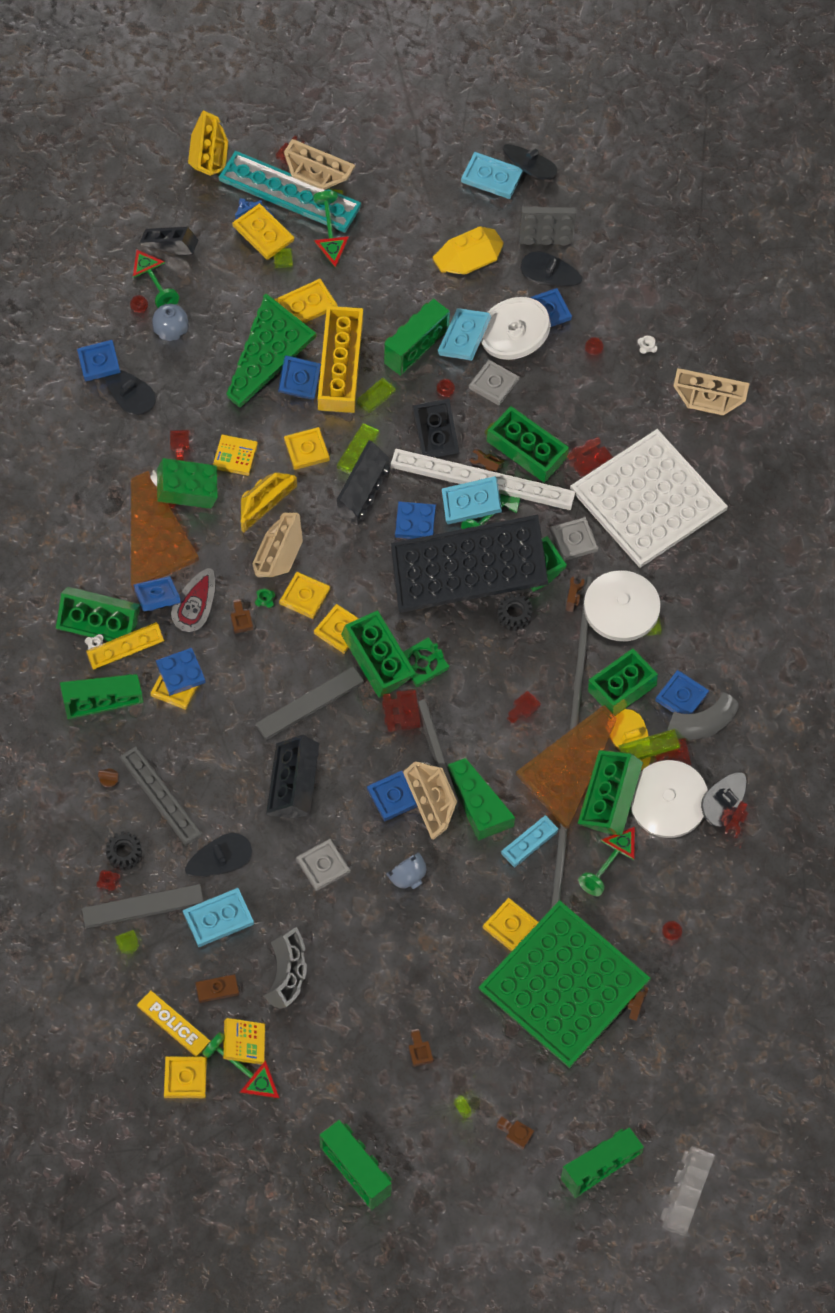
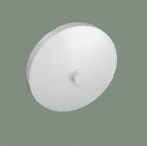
(516, 328)
(622, 605)
(668, 799)

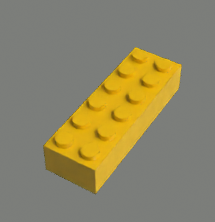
(340, 359)

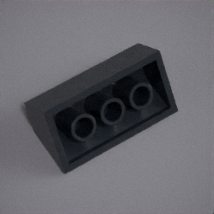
(362, 484)
(293, 777)

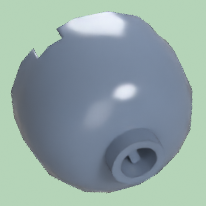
(170, 322)
(408, 872)

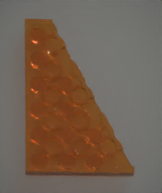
(156, 536)
(565, 768)

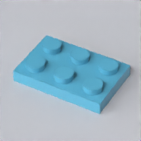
(492, 175)
(464, 334)
(471, 500)
(218, 917)

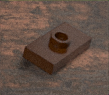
(217, 988)

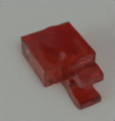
(179, 441)
(525, 705)
(739, 816)

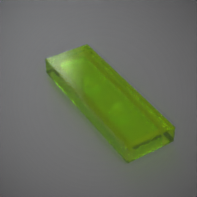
(356, 447)
(651, 745)

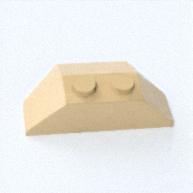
(316, 166)
(709, 392)
(279, 547)
(431, 795)

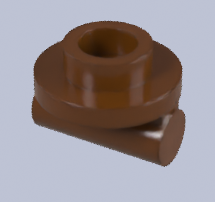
(108, 777)

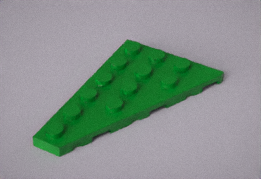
(271, 338)

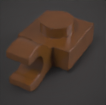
(491, 462)
(573, 597)
(240, 619)
(636, 1004)
(419, 1051)
(517, 1134)

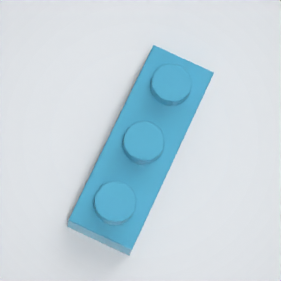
(529, 841)

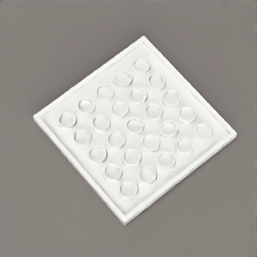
(648, 498)

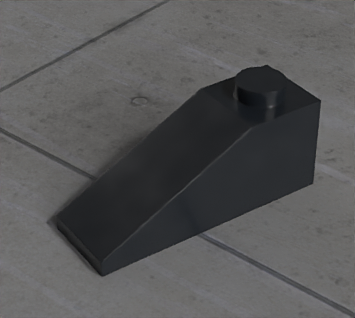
(172, 240)

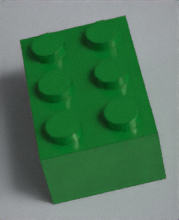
(187, 483)
(623, 682)

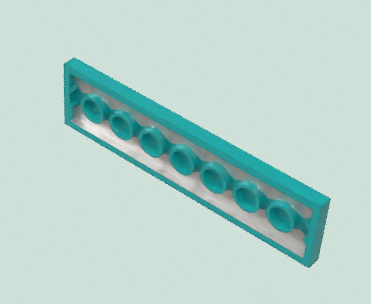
(284, 190)

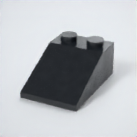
(435, 428)

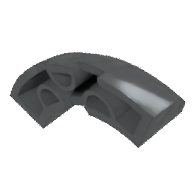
(706, 722)
(290, 969)

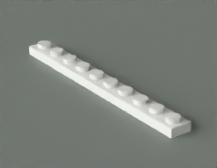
(463, 474)

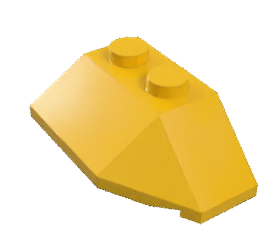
(208, 145)
(469, 251)
(264, 497)

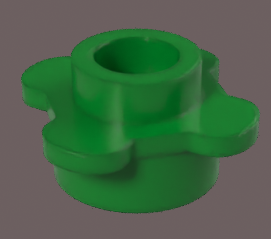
(264, 593)

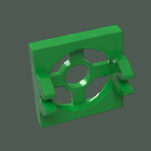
(442, 666)

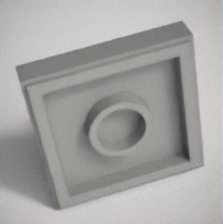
(494, 382)
(574, 539)
(323, 865)

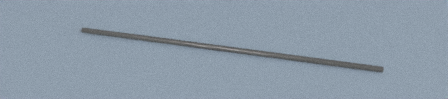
(574, 722)

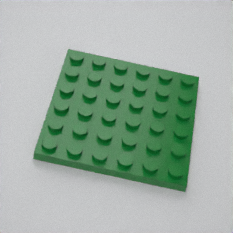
(564, 984)

